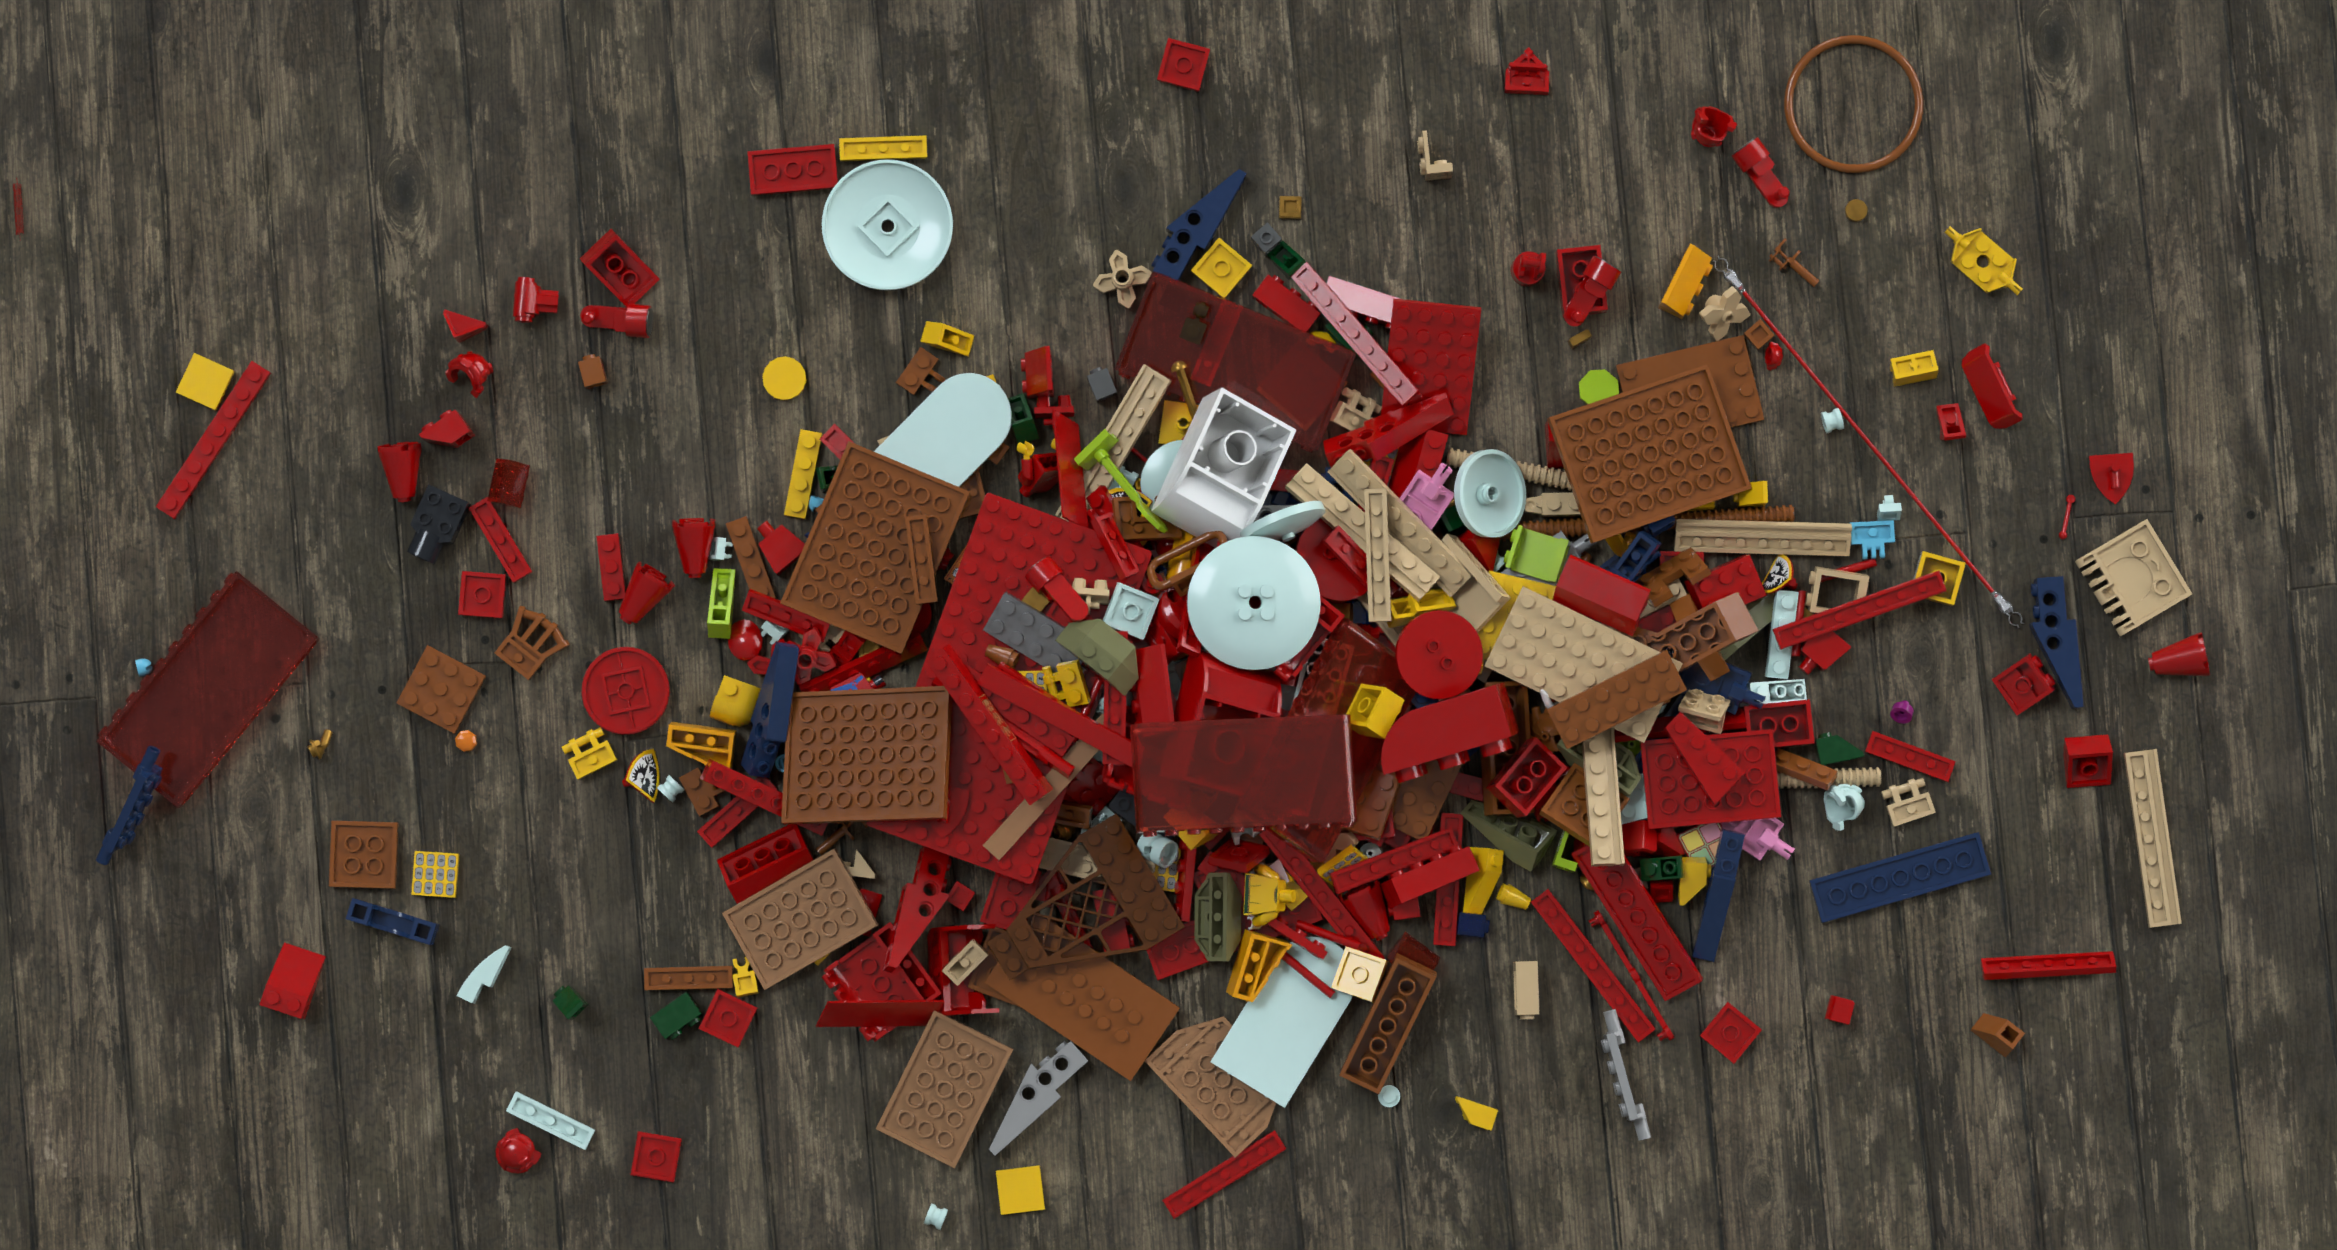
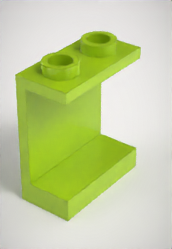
(1537, 554)
(1562, 863)

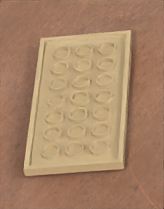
(1566, 654)

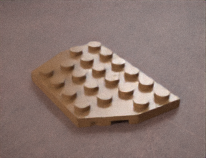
(1219, 1100)

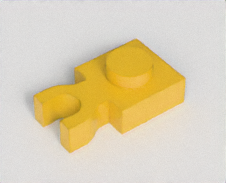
(745, 980)

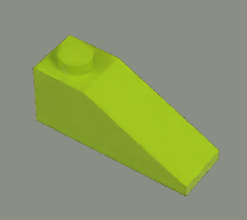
(721, 603)

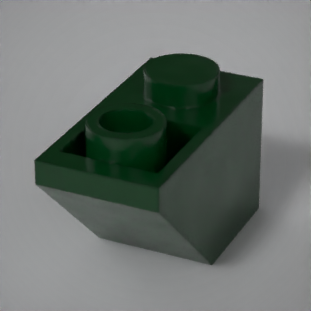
(1661, 868)

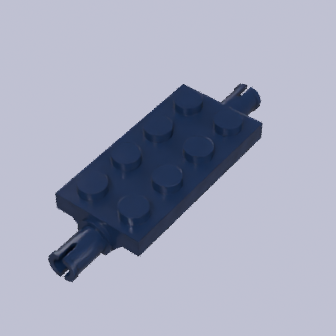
(1731, 685)
(147, 778)

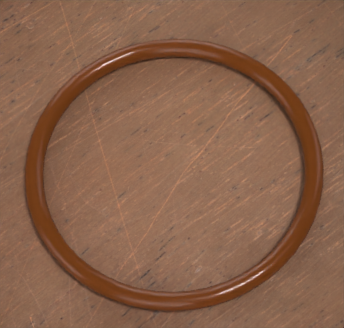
(1853, 168)

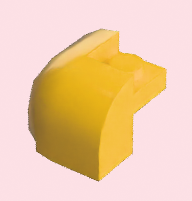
(734, 702)

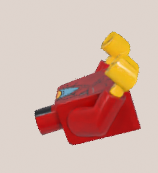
(1037, 472)

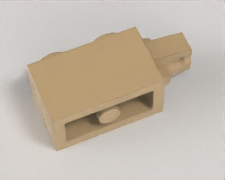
(1553, 505)

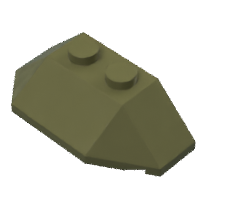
(1102, 651)
(1626, 765)
(1218, 917)

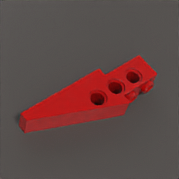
(1389, 431)
(908, 921)

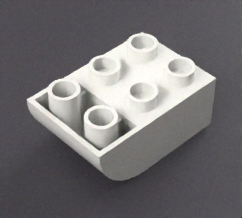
(1223, 467)

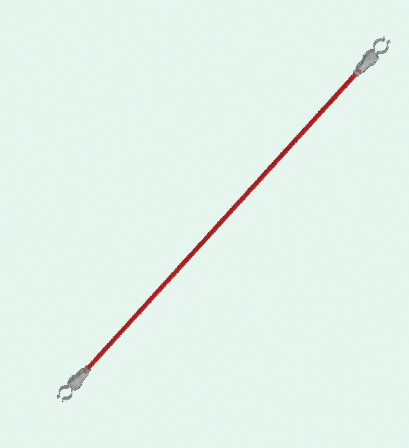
(2004, 605)

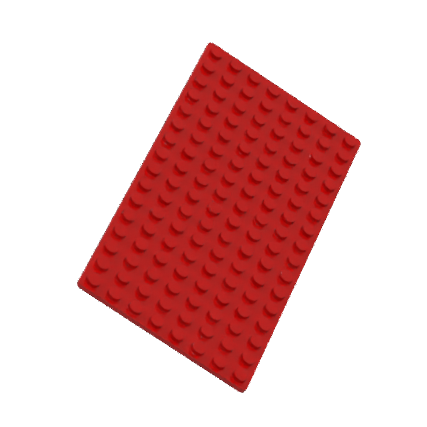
(998, 555)

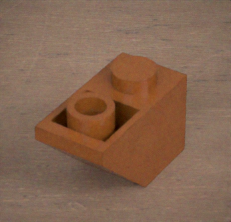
(1998, 1033)

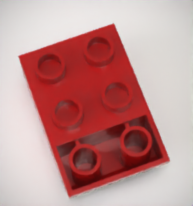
(1226, 692)
(1449, 730)

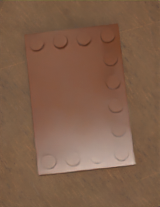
(1729, 368)

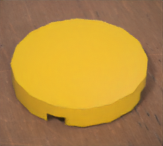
(784, 378)

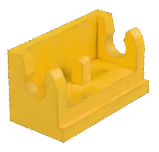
(1914, 368)

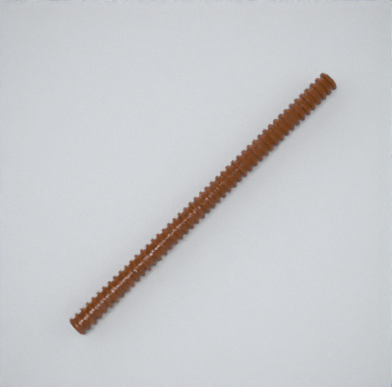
(1576, 527)

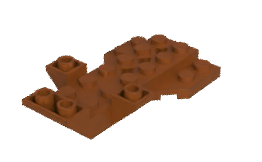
(1701, 633)

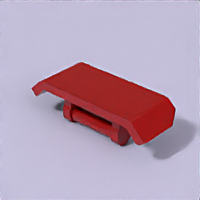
(1990, 388)
(1635, 839)

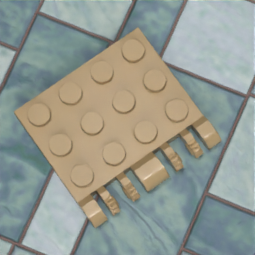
(2137, 575)

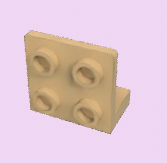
(1436, 171)

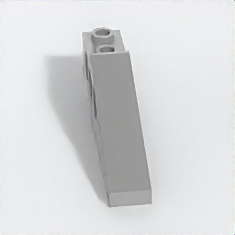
(1024, 1111)

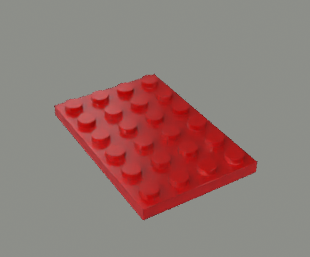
(1437, 353)
(1678, 800)

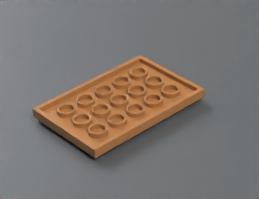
(800, 919)
(944, 1088)

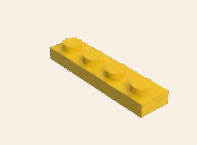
(883, 148)
(803, 474)

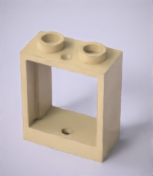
(1815, 579)
(1526, 989)

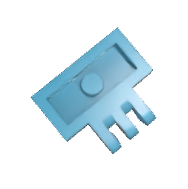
(1872, 536)

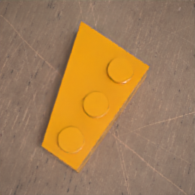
(703, 742)
(1254, 964)

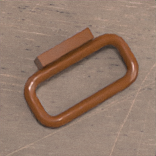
(1181, 580)

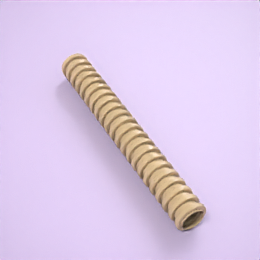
(1529, 472)
(1850, 777)

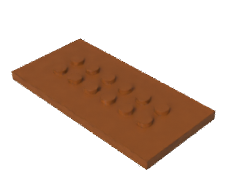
(1090, 1003)

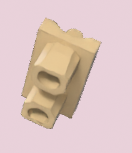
(1091, 596)

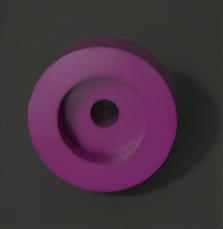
(1902, 712)

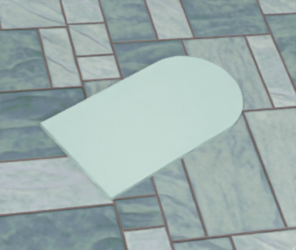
(953, 429)
(1284, 1026)

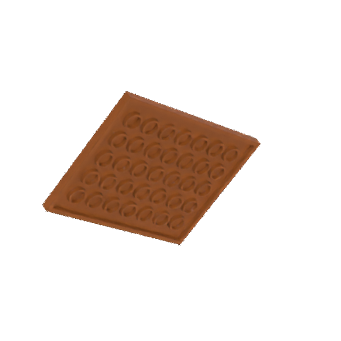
(1649, 453)
(858, 550)
(867, 755)

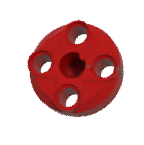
(1170, 611)

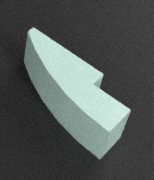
(484, 974)

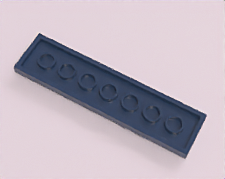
(1899, 877)

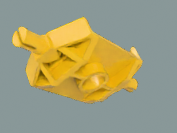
(2000, 264)

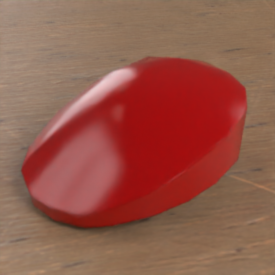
(745, 640)

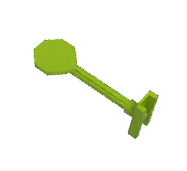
(1597, 386)
(1097, 452)

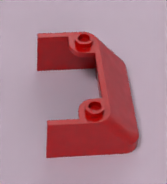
(942, 947)

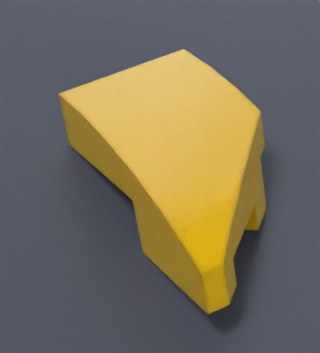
(1477, 1113)

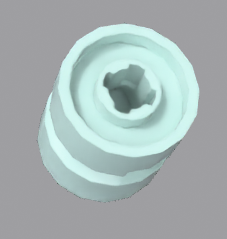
(1158, 850)

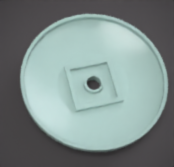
(880, 194)
(1221, 607)

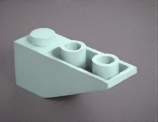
(1779, 691)

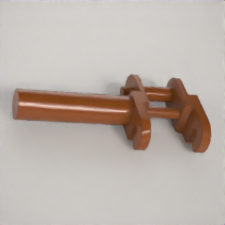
(1793, 264)
(839, 833)

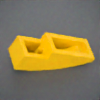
(1406, 609)

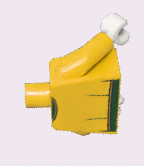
(1265, 895)

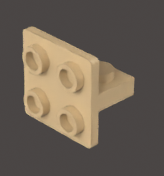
(1705, 710)

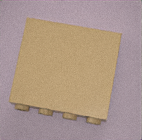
(1481, 595)

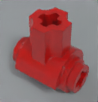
(531, 300)

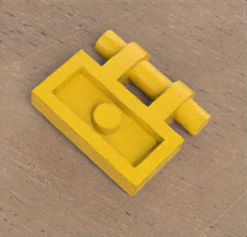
(1072, 682)
(592, 759)

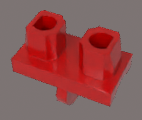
(1044, 410)

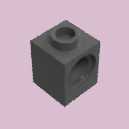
(1266, 239)
(1101, 384)

